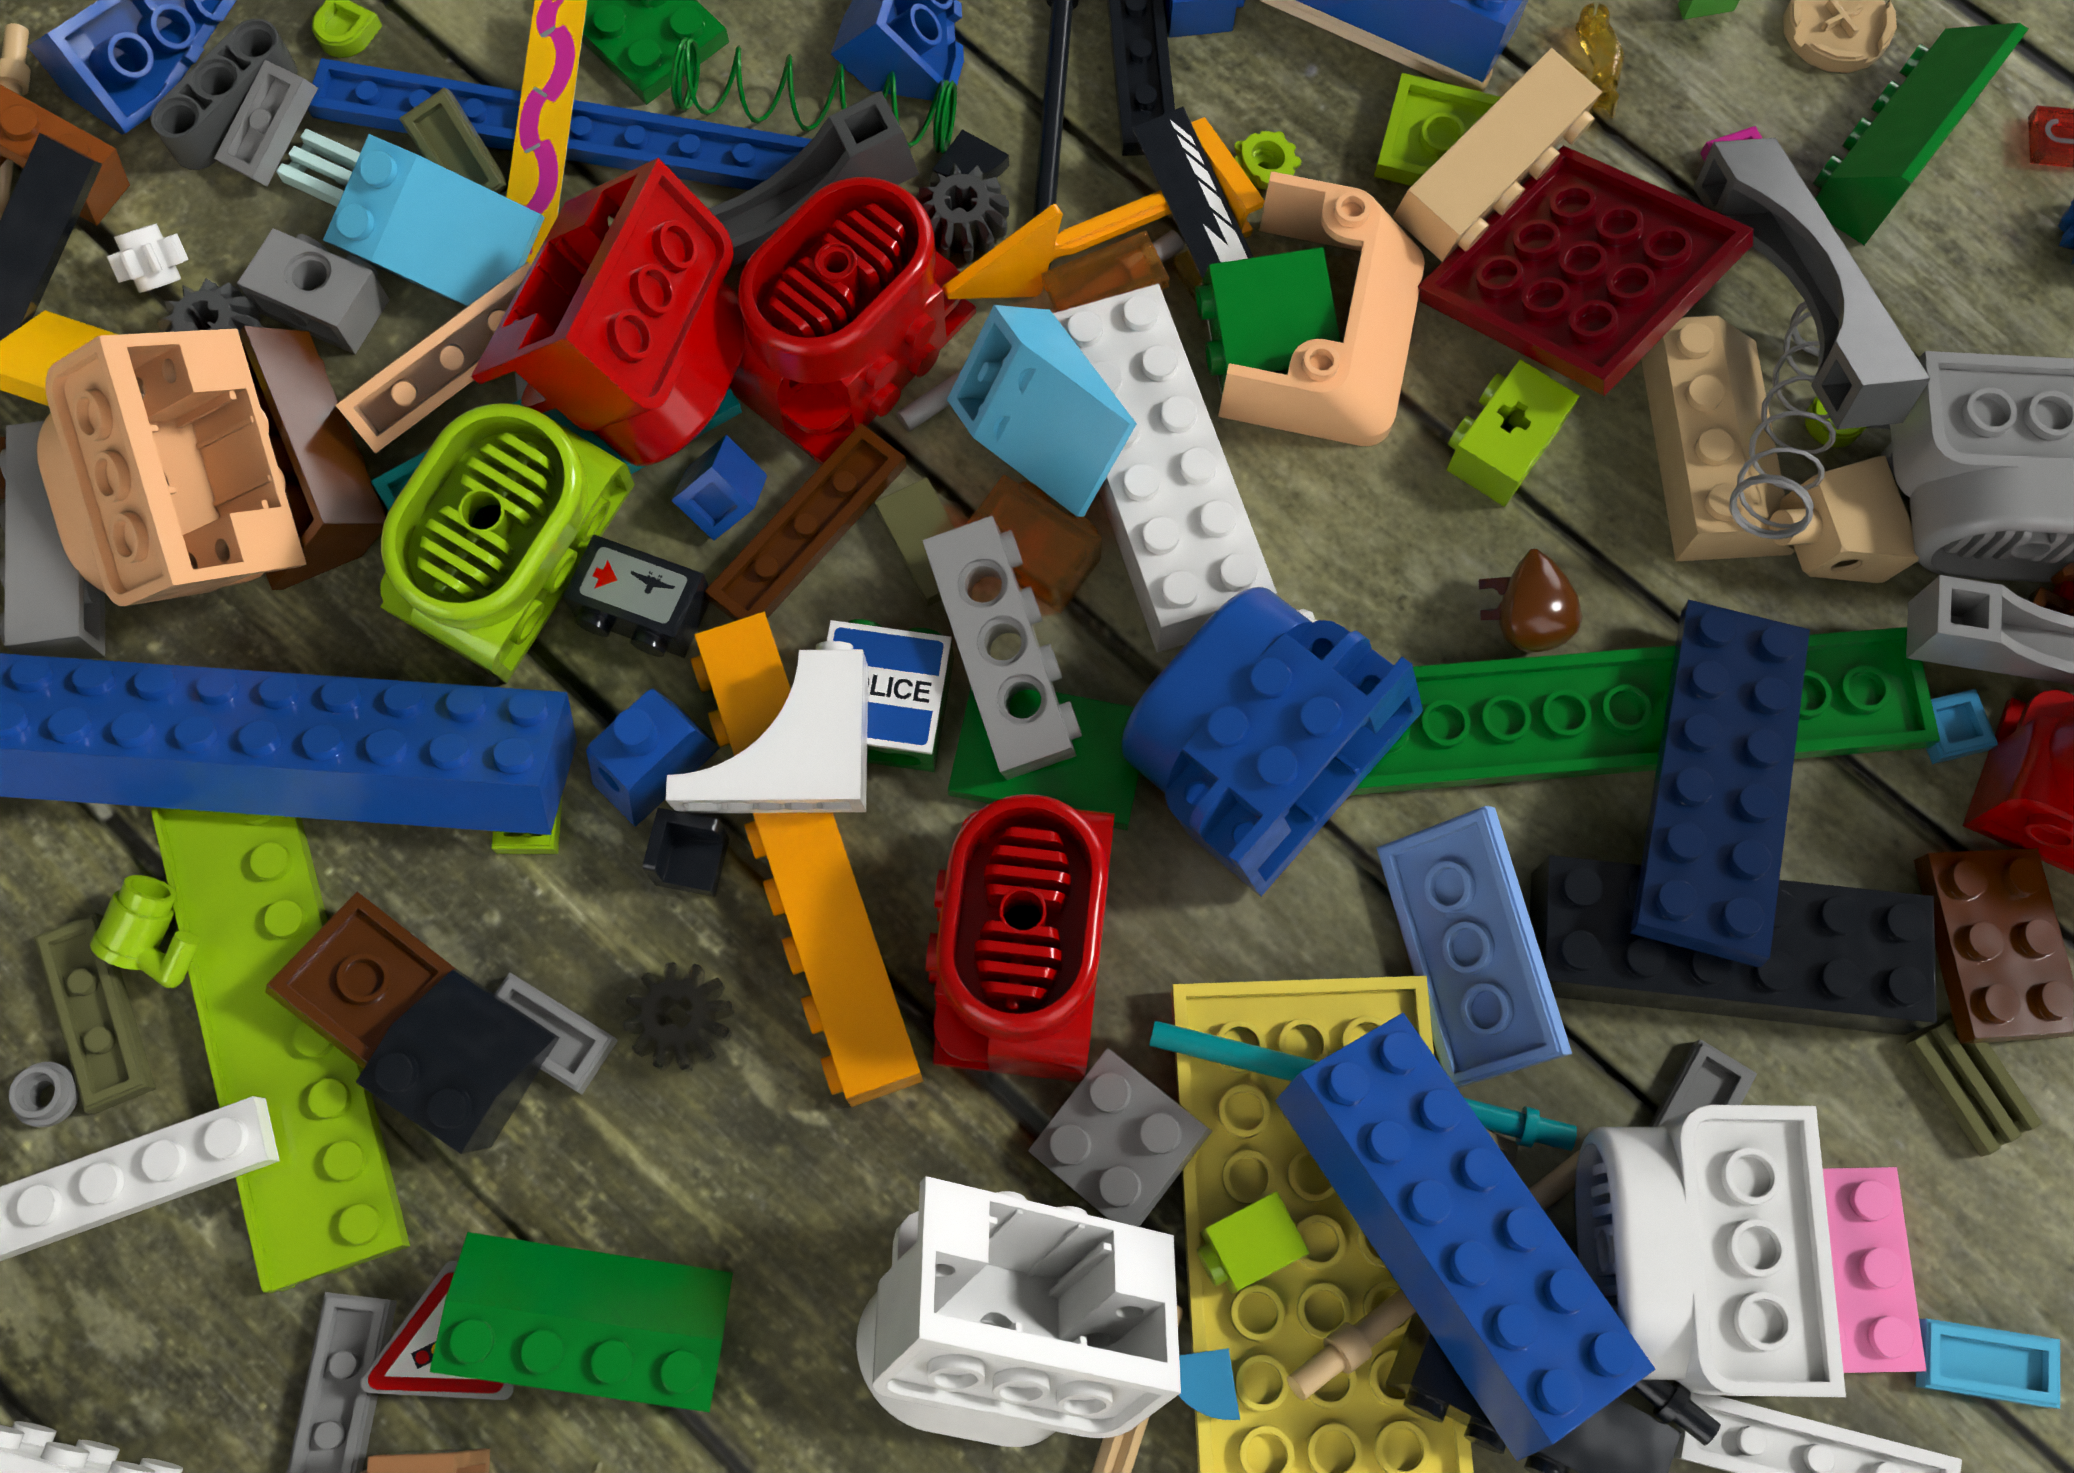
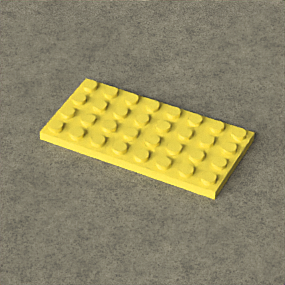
(1283, 1318)

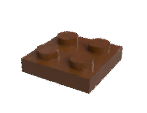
(357, 978)

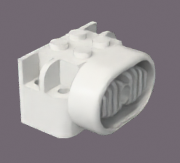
(1716, 1248)
(1020, 1320)

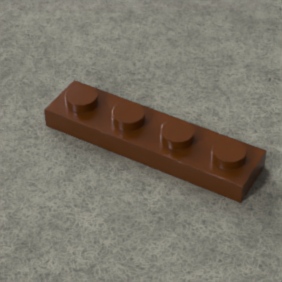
(807, 526)

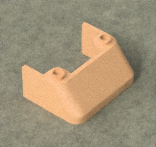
(1335, 387)

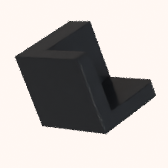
(686, 852)

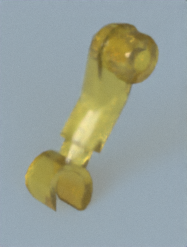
(1604, 53)

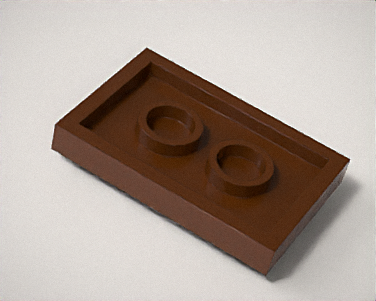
(1999, 945)

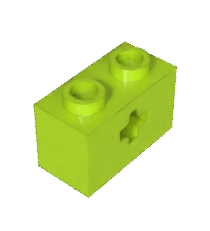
(1531, 409)

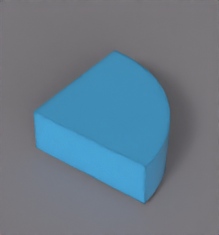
(1209, 1384)

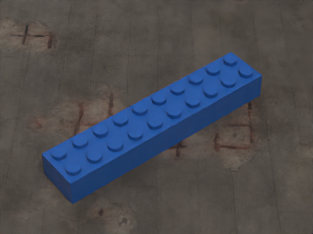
(283, 744)

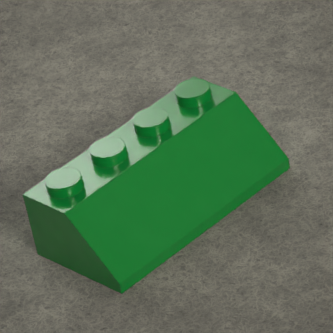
(1910, 125)
(583, 1322)

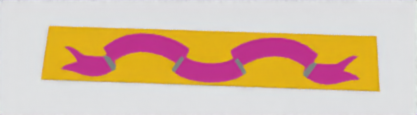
(546, 110)

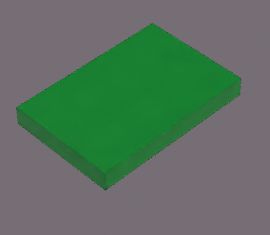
(1091, 781)

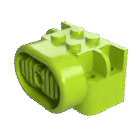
(499, 584)

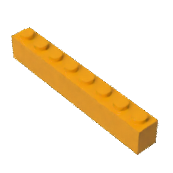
(810, 882)

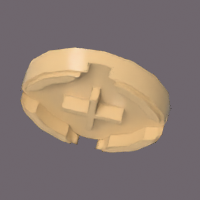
(1839, 33)

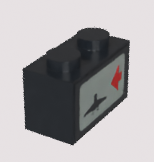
(637, 597)

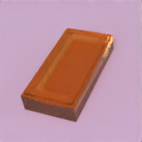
(1106, 273)

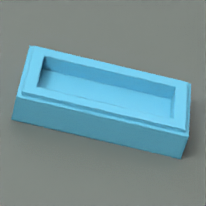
(1990, 1363)

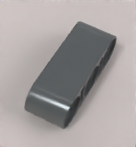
(205, 102)

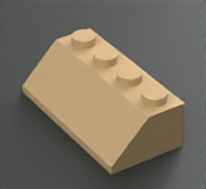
(1703, 410)

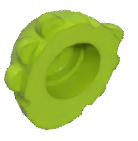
(1266, 153)

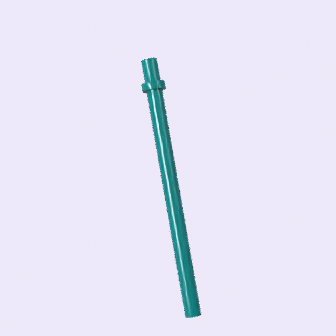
(1524, 1125)

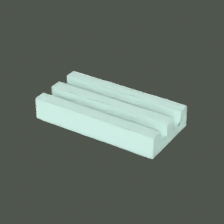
(306, 157)

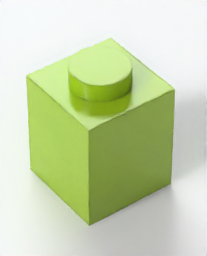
(1251, 1244)

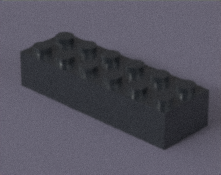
(1833, 960)

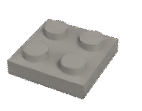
(1119, 1141)

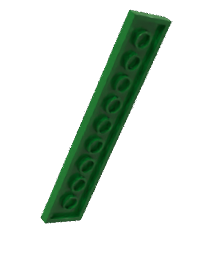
(1609, 712)

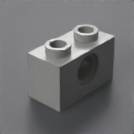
(337, 312)

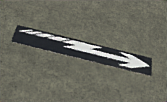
(1191, 190)

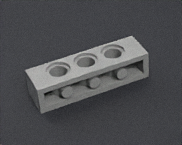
(958, 563)

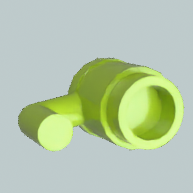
(136, 927)

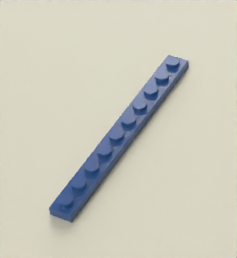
(596, 135)

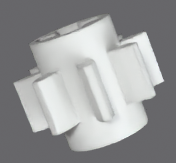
(147, 258)

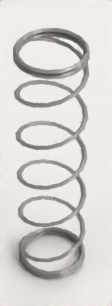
(1781, 481)

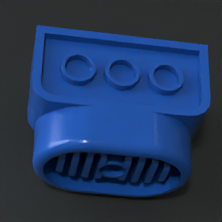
(1267, 729)

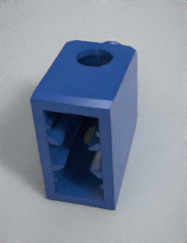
(641, 750)

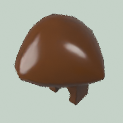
(1537, 605)

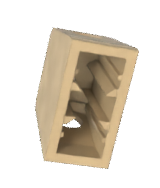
(1855, 526)

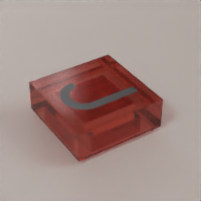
(2051, 136)

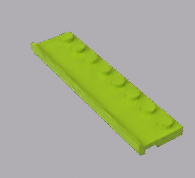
(254, 905)

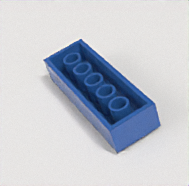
(1463, 1237)

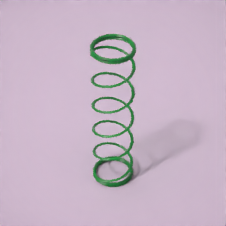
(688, 51)

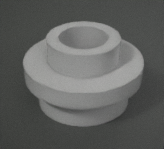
(28, 1086)

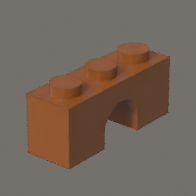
(19, 129)

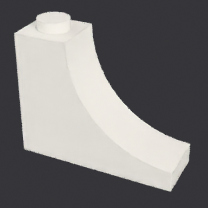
(807, 757)

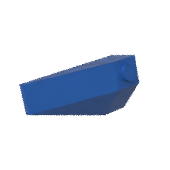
(903, 37)
(127, 53)

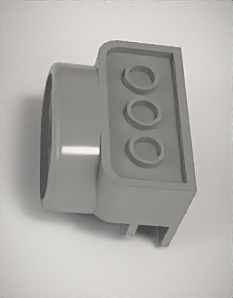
(1990, 465)

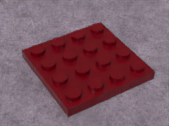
(1587, 269)

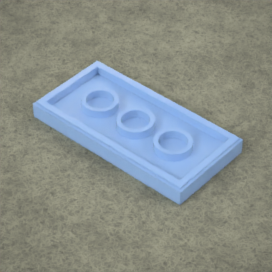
(1476, 947)

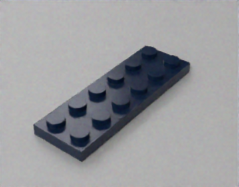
(1722, 785)

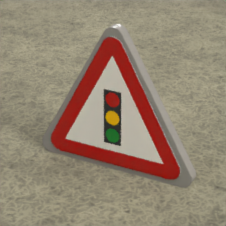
(407, 1357)

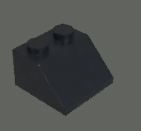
(458, 1062)

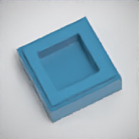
(1961, 727)

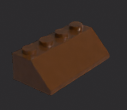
(315, 450)

